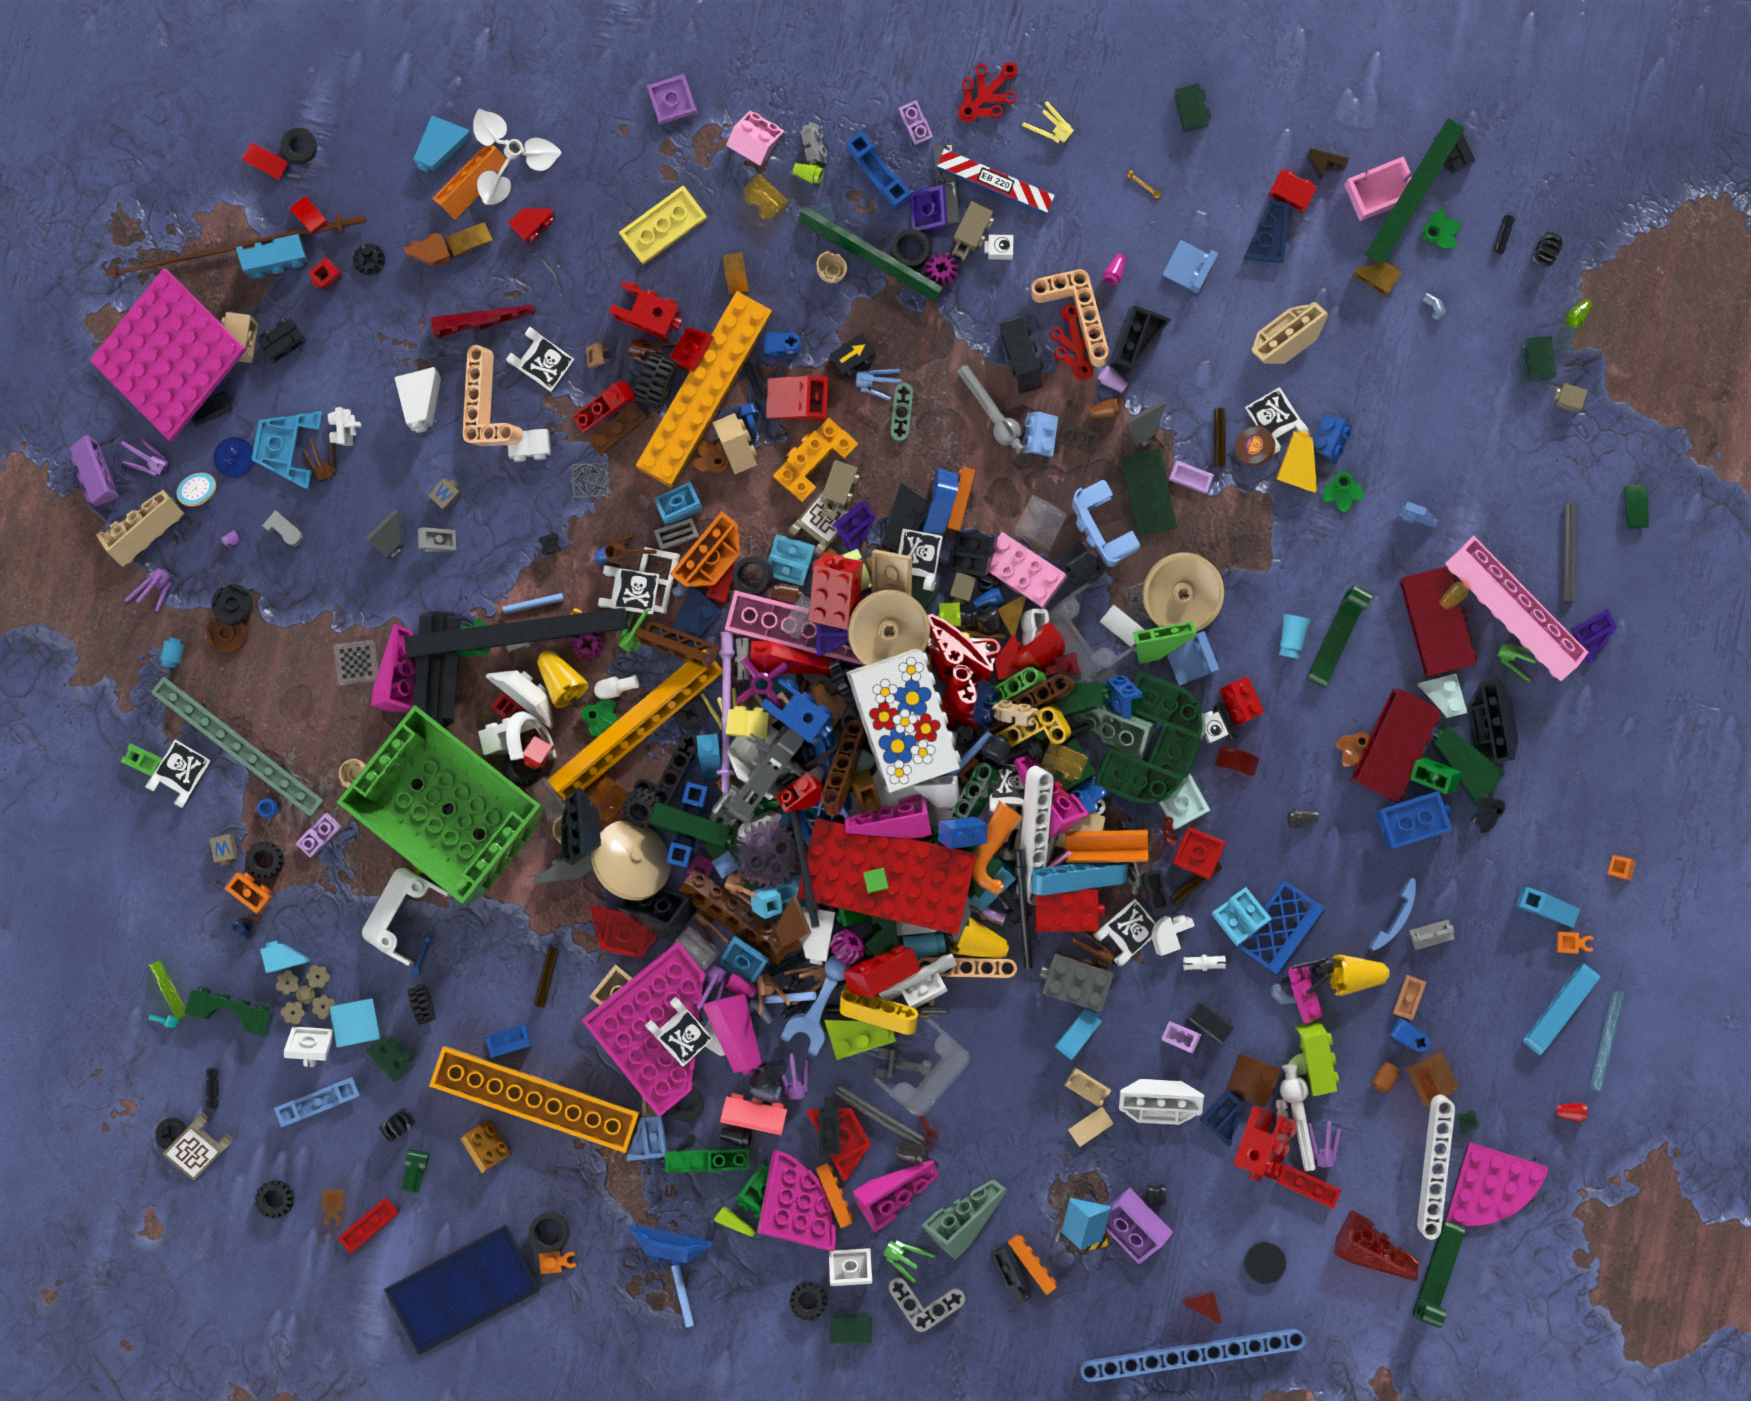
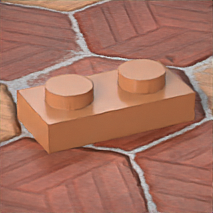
(1409, 997)

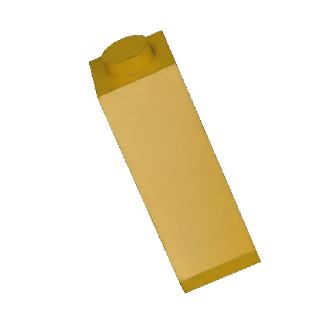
(1299, 462)

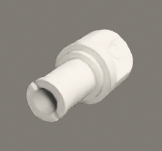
(613, 686)

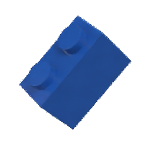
(962, 832)

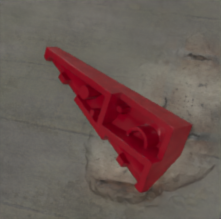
(456, 323)

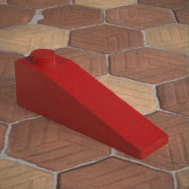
(769, 655)

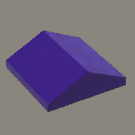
(928, 209)

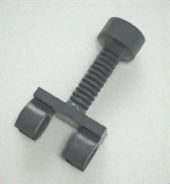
(924, 1068)

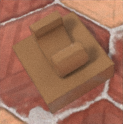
(595, 355)

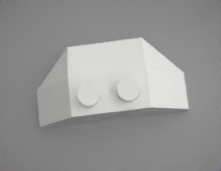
(525, 693)
(1160, 1101)

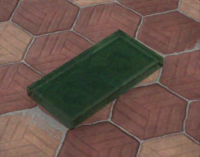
(1148, 492)

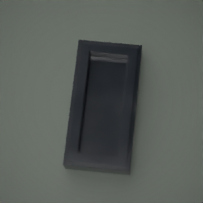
(212, 408)

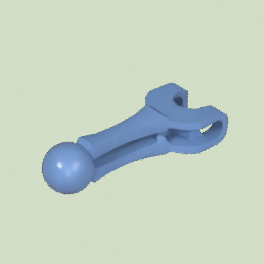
(811, 1021)

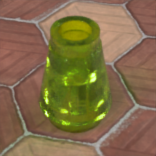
(1578, 314)

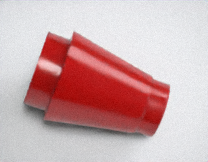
(1574, 1112)

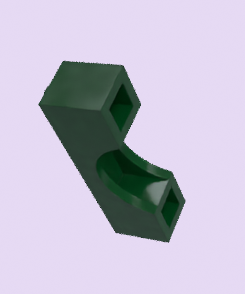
(254, 1019)

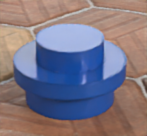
(267, 808)

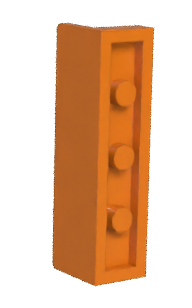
(462, 188)
(1107, 846)

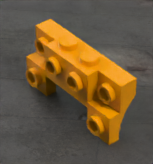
(810, 454)

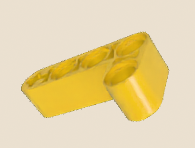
(1042, 722)
(879, 1012)

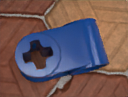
(778, 344)
(1406, 1035)

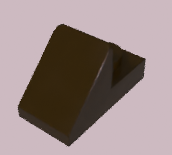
(1321, 159)

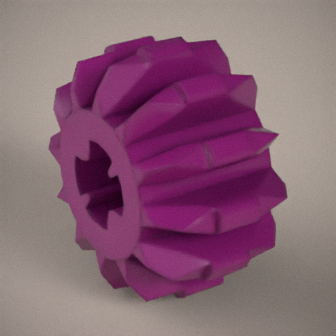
(945, 275)
(847, 946)

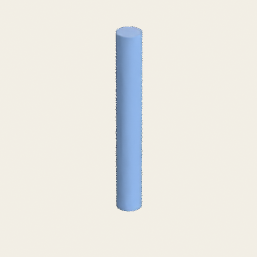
(533, 603)
(791, 997)
(682, 1295)

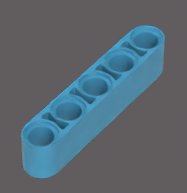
(1078, 877)
(1561, 1009)

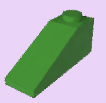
(1160, 641)

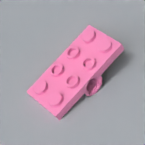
(1025, 571)

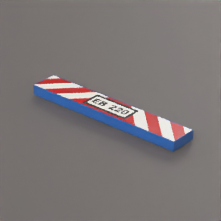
(995, 181)

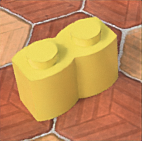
(744, 722)

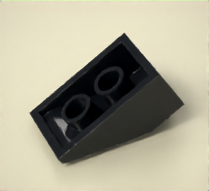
(662, 913)

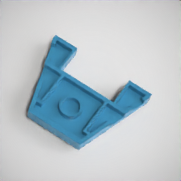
(277, 443)

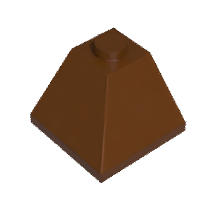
(790, 929)
(1253, 1080)

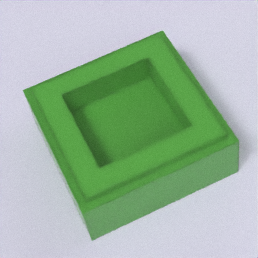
(876, 880)

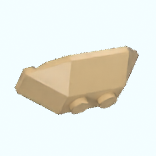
(1289, 334)

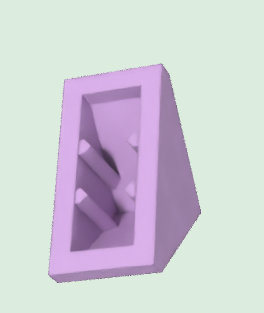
(1181, 1037)

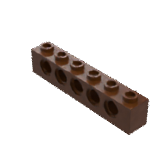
(730, 913)

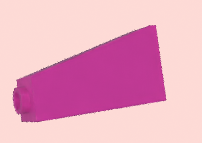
(735, 1032)

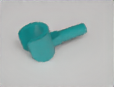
(169, 1022)

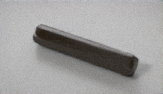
(1219, 438)
(1191, 886)
(546, 977)

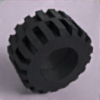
(655, 380)

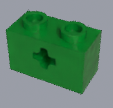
(1436, 775)

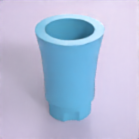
(1293, 635)
(925, 944)

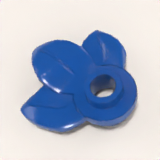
(1089, 794)

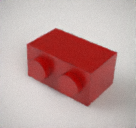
(1293, 190)

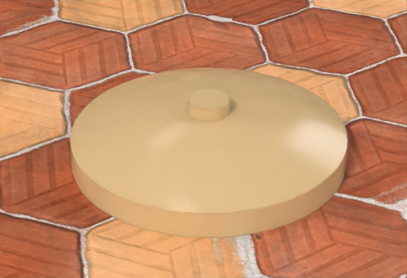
(1183, 590)
(887, 626)
(631, 861)

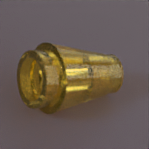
(1454, 595)

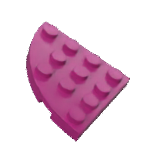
(1492, 1186)
(796, 1205)

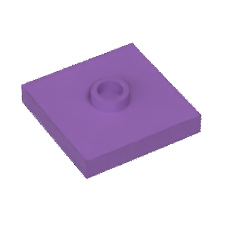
(671, 99)

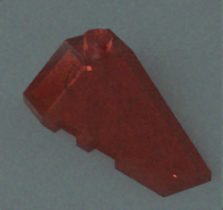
(1368, 1248)

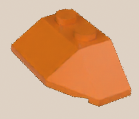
(710, 554)

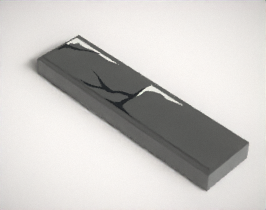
(949, 181)

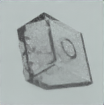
(1040, 523)

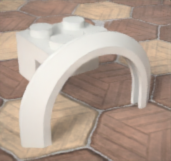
(505, 737)

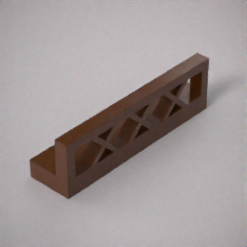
(677, 649)

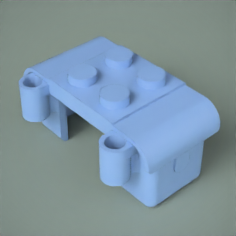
(1082, 504)

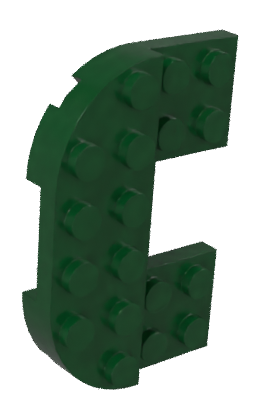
(1174, 750)

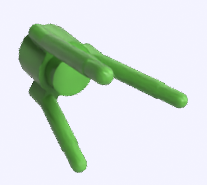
(628, 640)
(1508, 652)
(894, 1252)

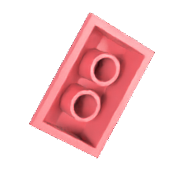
(754, 1114)

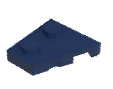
(1223, 1117)

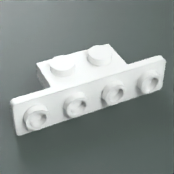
(922, 985)

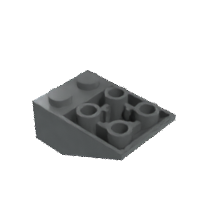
(564, 872)

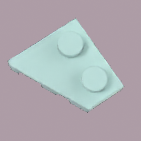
(1445, 694)

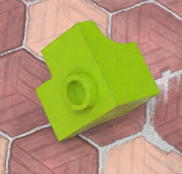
(951, 613)

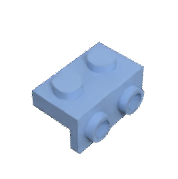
(1040, 433)

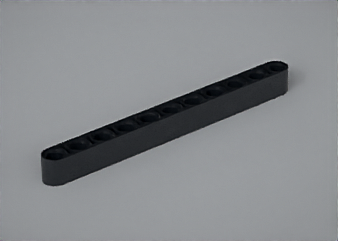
(515, 633)

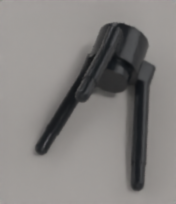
(1320, 967)

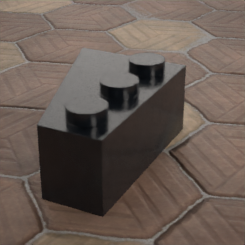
(1136, 336)
(1022, 354)
(907, 513)

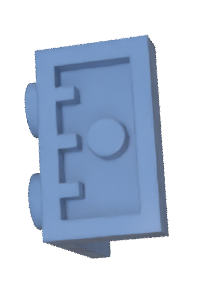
(1189, 266)
(1193, 660)

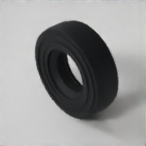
(305, 156)
(686, 1116)

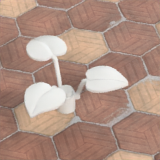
(539, 155)

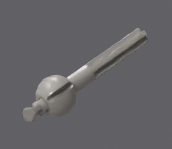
(1006, 429)

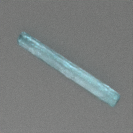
(1607, 1040)

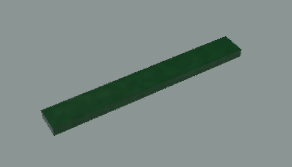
(1415, 191)
(870, 254)

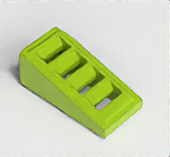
(731, 1220)

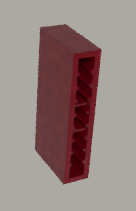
(1438, 632)
(1395, 745)

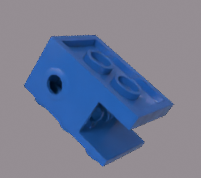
(802, 714)
(1414, 820)

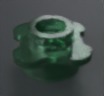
(1473, 1124)

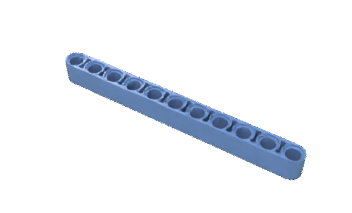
(1202, 1358)

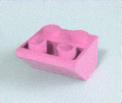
(754, 137)

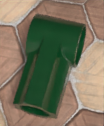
(415, 1163)

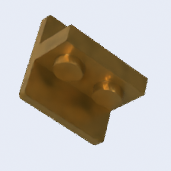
(485, 1146)

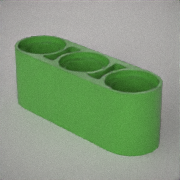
(1025, 683)

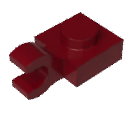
(1065, 665)

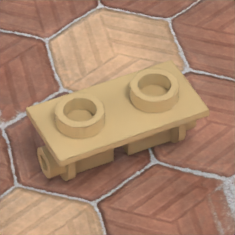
(1023, 713)

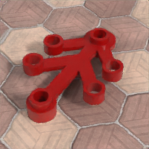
(986, 95)
(1076, 345)

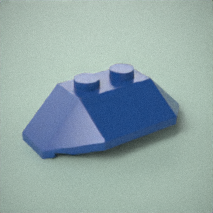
(669, 1245)

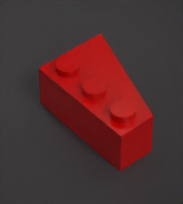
(881, 971)

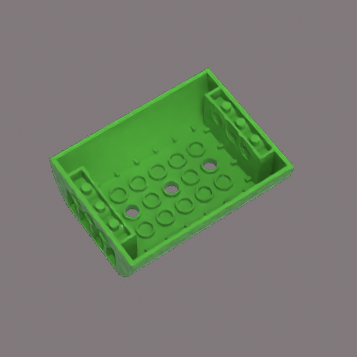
(416, 820)

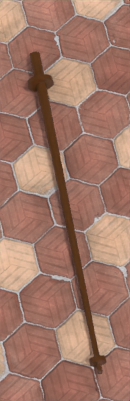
(338, 224)

